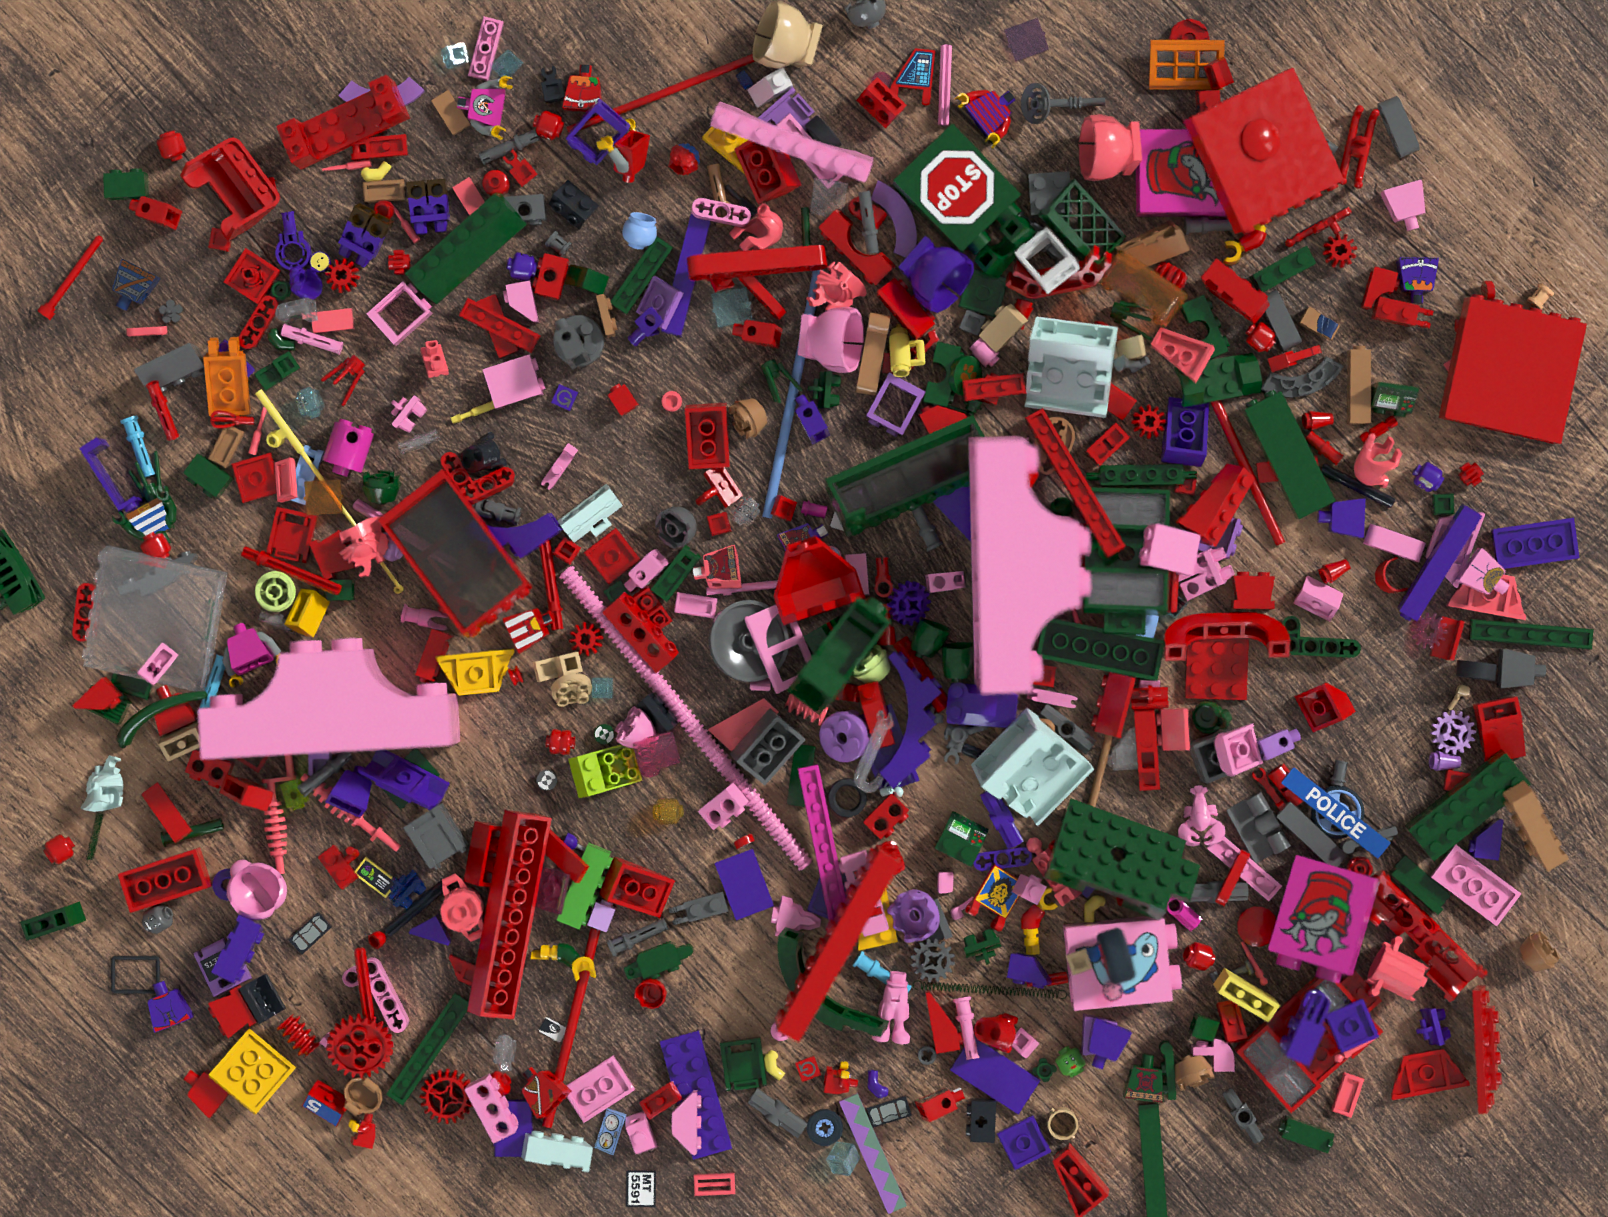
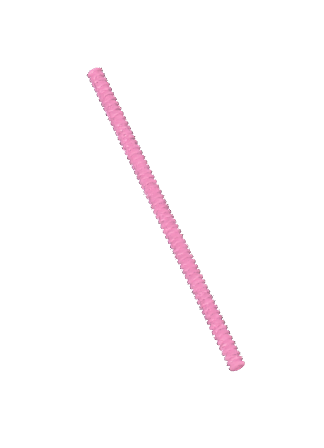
(688, 722)

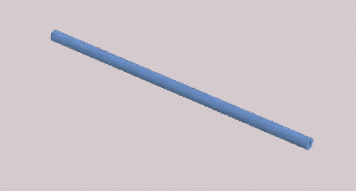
(787, 416)

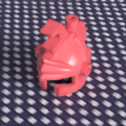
(836, 288)
(367, 544)

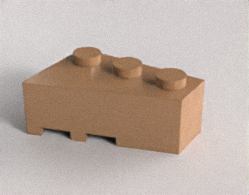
(1156, 244)

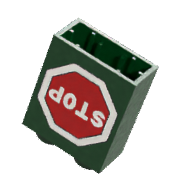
(958, 191)

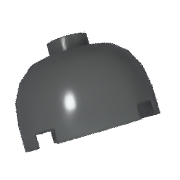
(866, 12)
(676, 526)

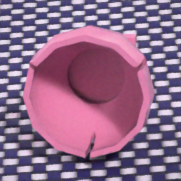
(824, 336)

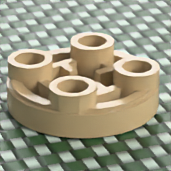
(571, 689)

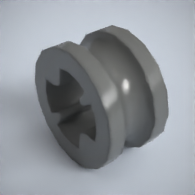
(920, 1054)

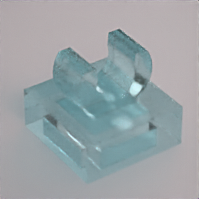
(602, 687)

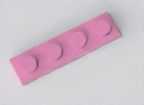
(790, 124)
(1252, 873)

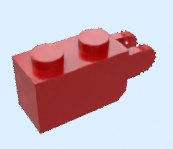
(1399, 313)

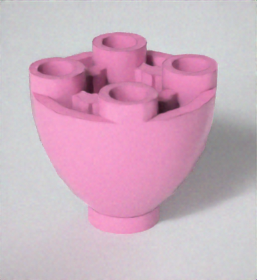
(634, 728)

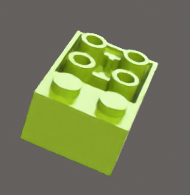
(604, 770)

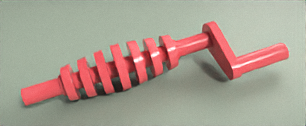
(274, 819)
(356, 820)

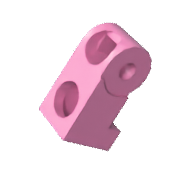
(944, 581)

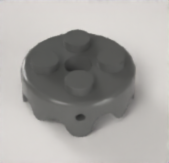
(592, 334)

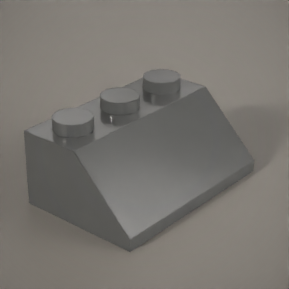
(172, 367)

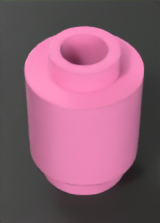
(984, 353)

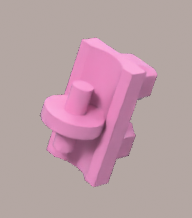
(402, 420)

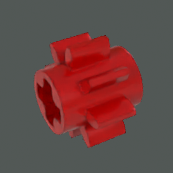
(399, 262)
(1470, 474)

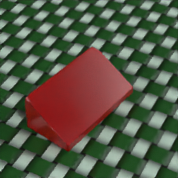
(1119, 402)

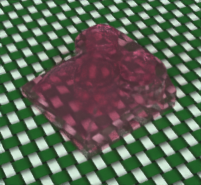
(656, 753)
(552, 890)

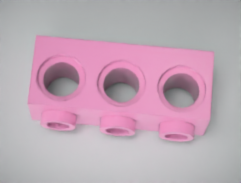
(487, 1116)

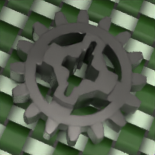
(941, 953)

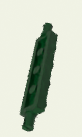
(1141, 475)

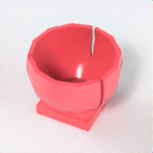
(1114, 151)

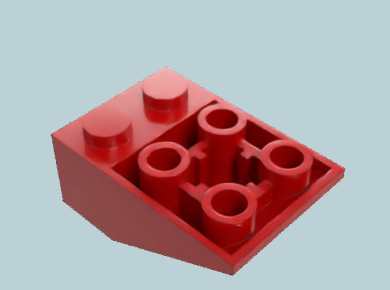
(1500, 727)

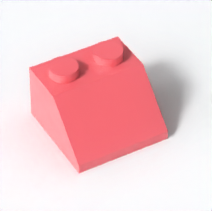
(1173, 729)

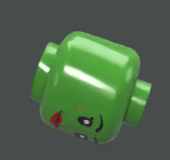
(1070, 1061)

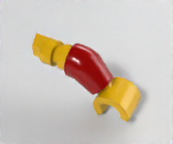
(1246, 243)
(1031, 922)

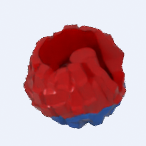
(684, 159)

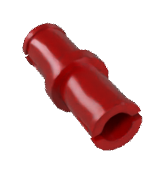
(1324, 448)

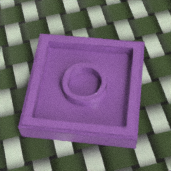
(662, 298)

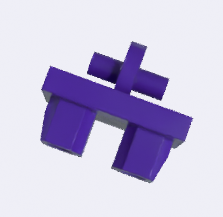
(1431, 1027)

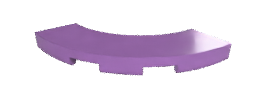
(408, 90)
(900, 215)

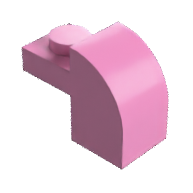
(1221, 1054)

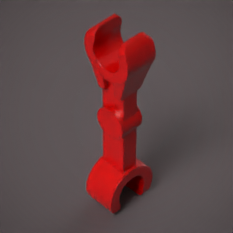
(1269, 789)

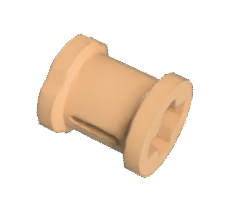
(1540, 296)

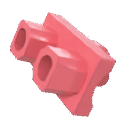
(434, 359)

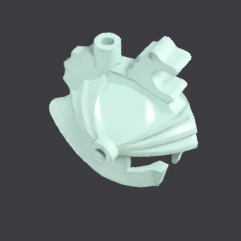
(104, 787)

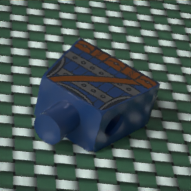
(133, 284)

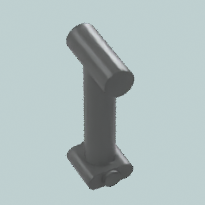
(1134, 365)
(1238, 971)

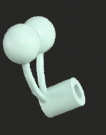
(898, 791)

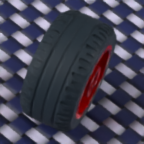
(1116, 956)

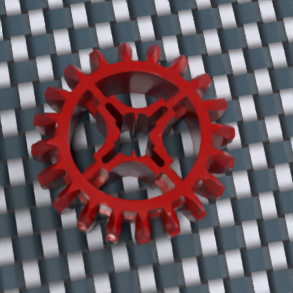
(438, 1094)

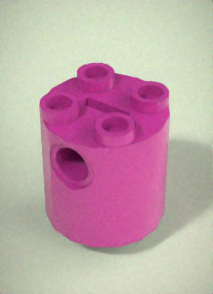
(346, 454)

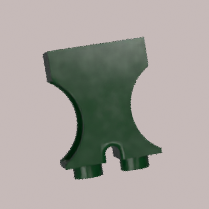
(840, 654)

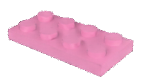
(1475, 885)

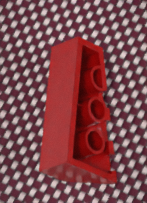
(1217, 504)

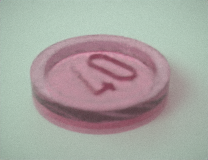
(884, 77)

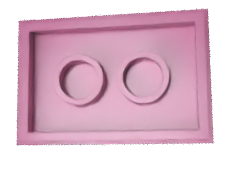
(599, 1089)

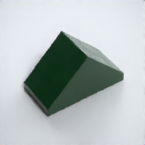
(586, 279)
(1203, 1027)

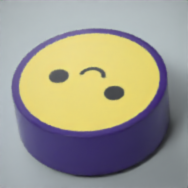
(320, 261)

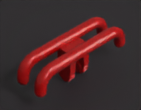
(1358, 145)

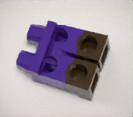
(430, 211)
(364, 234)

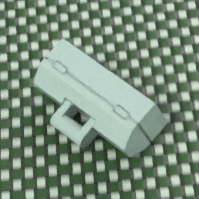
(589, 512)

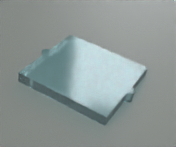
(731, 307)

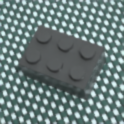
(767, 746)

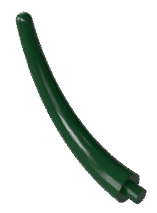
(131, 727)

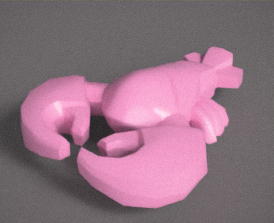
(1200, 819)

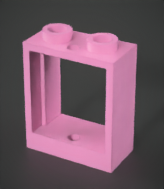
(384, 327)

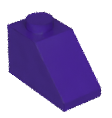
(1487, 841)

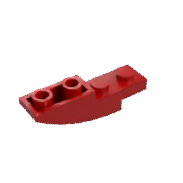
(1147, 749)

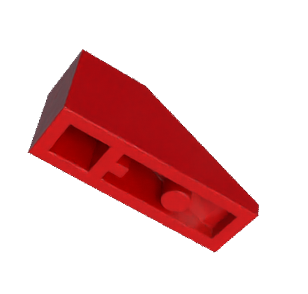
(872, 702)
(943, 1029)

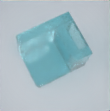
(843, 1158)

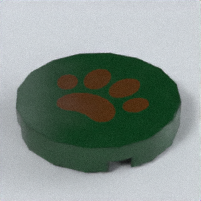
(962, 369)

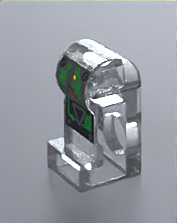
(297, 309)

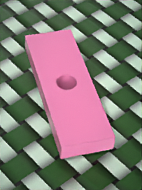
(488, 36)

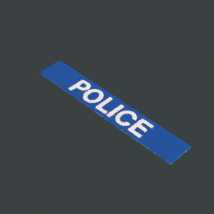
(1335, 813)

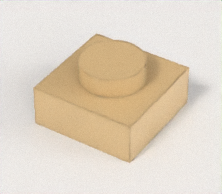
(1078, 961)

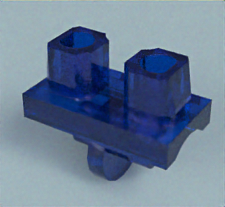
(403, 888)

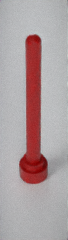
(48, 308)

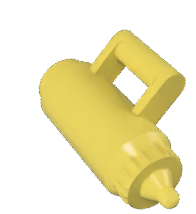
(900, 352)

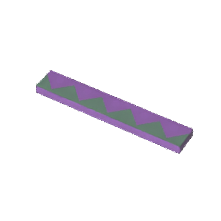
(872, 1153)

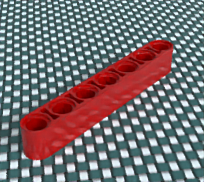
(756, 262)

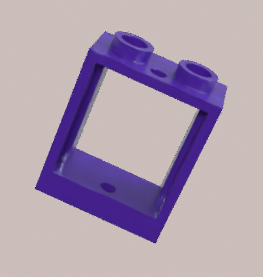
(608, 115)

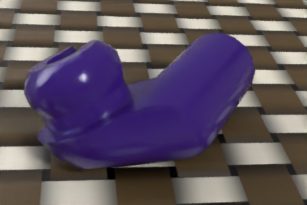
(873, 1085)

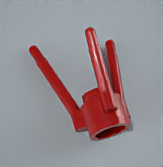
(351, 365)

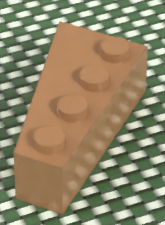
(1533, 826)

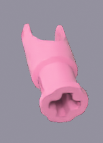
(422, 617)

